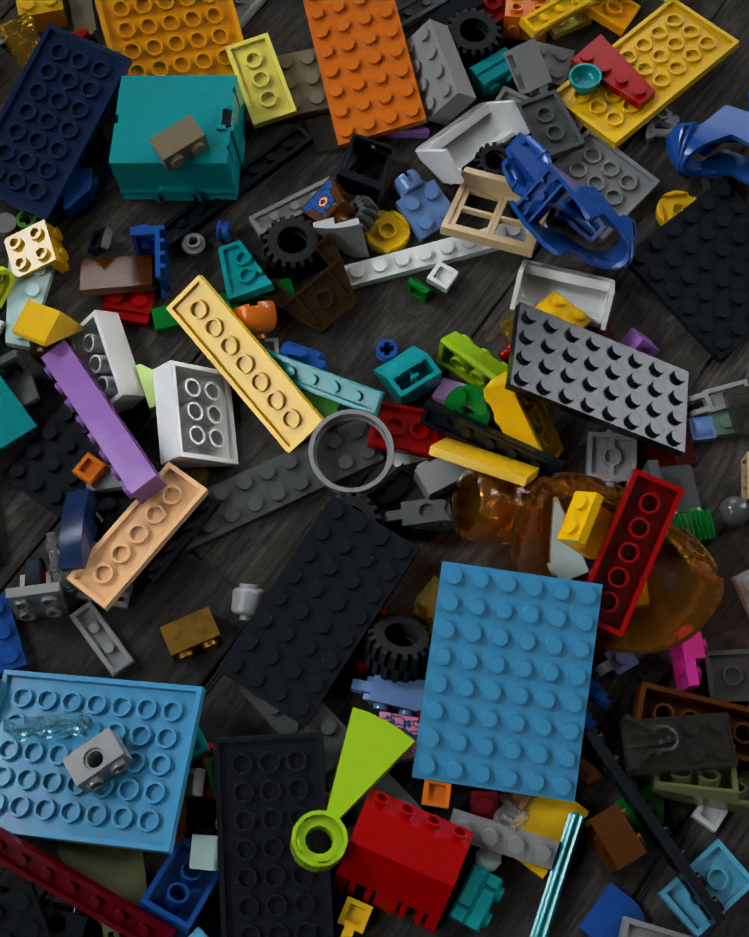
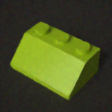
(468, 360)

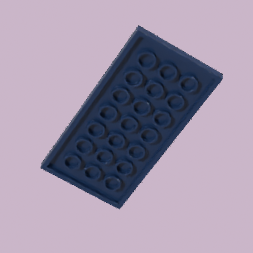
(54, 118)

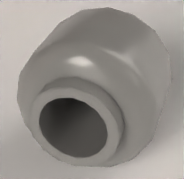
(246, 600)

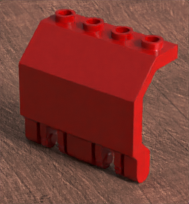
(403, 858)

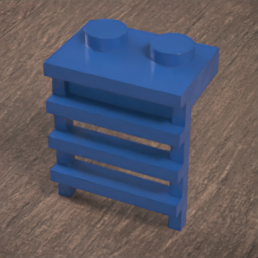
(154, 241)

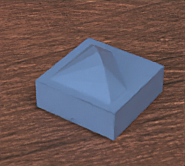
(702, 429)

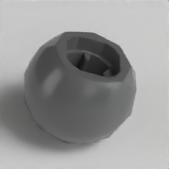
(735, 511)

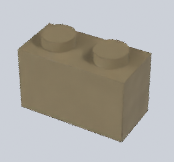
(179, 143)

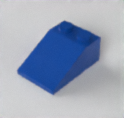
(179, 892)

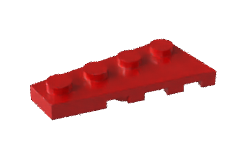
(616, 72)

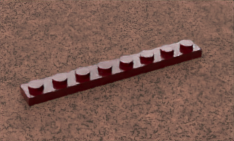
(79, 890)

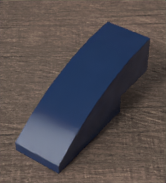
(77, 529)

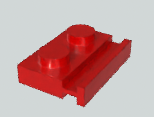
(132, 307)

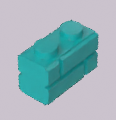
(490, 74)
(476, 898)

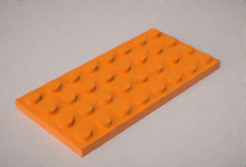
(364, 67)

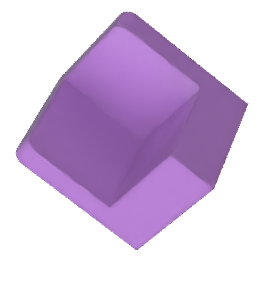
(639, 342)

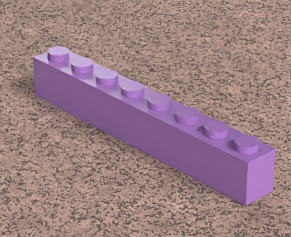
(103, 422)

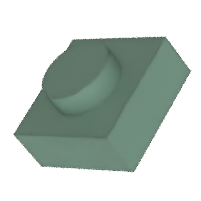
(722, 424)

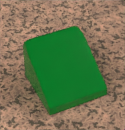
(419, 290)

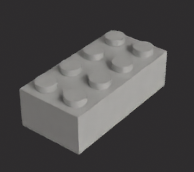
(439, 73)

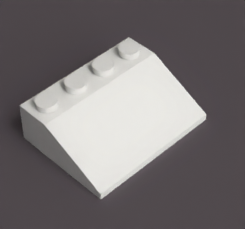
(194, 416)

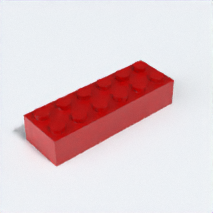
(632, 546)

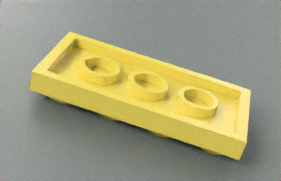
(261, 80)

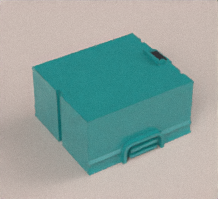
(155, 103)

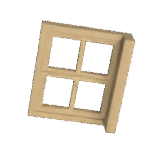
(493, 188)

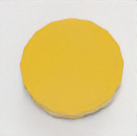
(671, 205)
(390, 233)

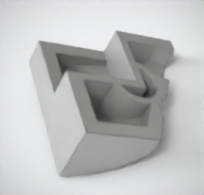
(347, 235)

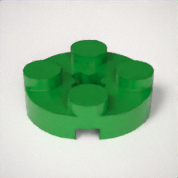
(471, 395)

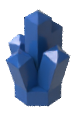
(303, 354)

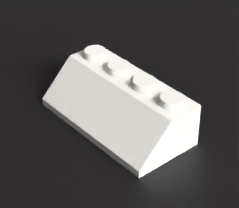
(109, 358)

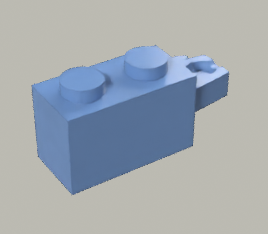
(386, 695)

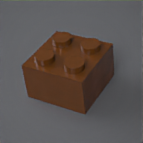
(614, 838)

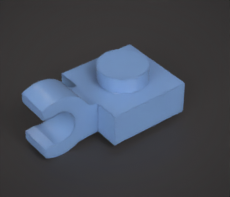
(616, 662)

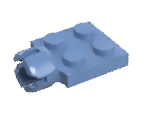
(421, 204)

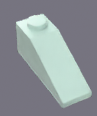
(564, 560)

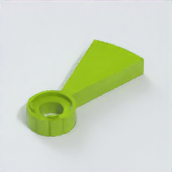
(367, 755)

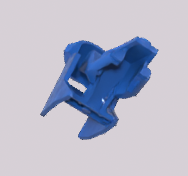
(689, 138)
(585, 210)

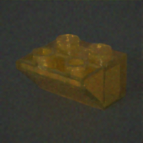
(20, 37)

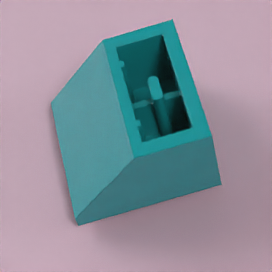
(409, 375)

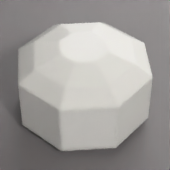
(487, 859)

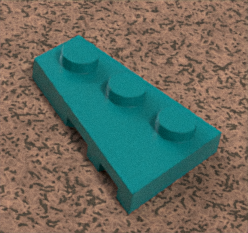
(241, 274)

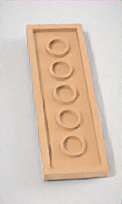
(137, 538)

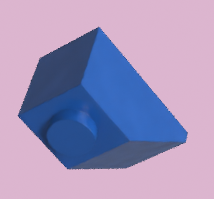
(80, 192)

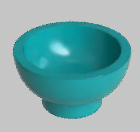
(585, 78)

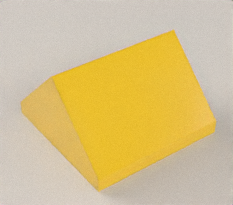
(44, 324)

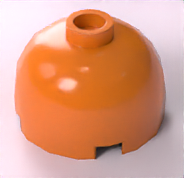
(258, 318)

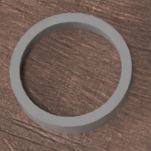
(345, 415)

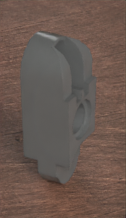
(421, 517)

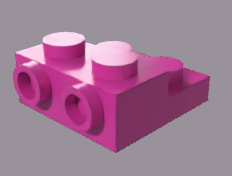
(685, 661)

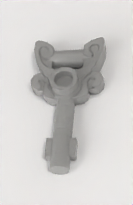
(662, 119)

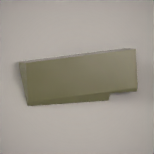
(711, 788)

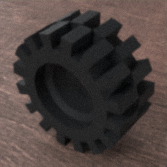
(490, 153)

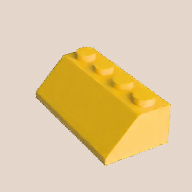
(522, 417)

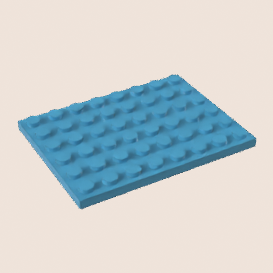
(507, 681)
(131, 808)

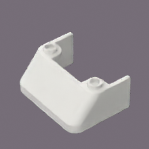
(461, 139)
(584, 290)

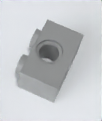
(83, 760)

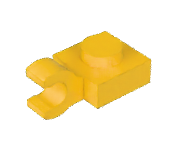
(354, 917)

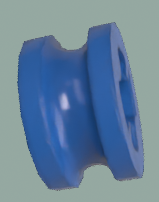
(223, 230)
(380, 348)

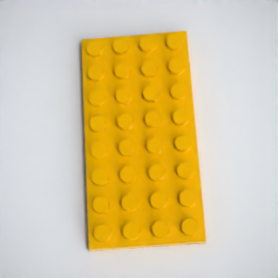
(670, 52)

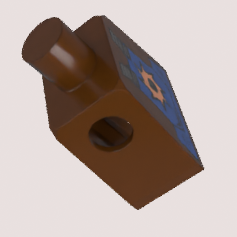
(329, 202)

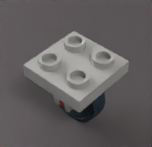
(37, 593)

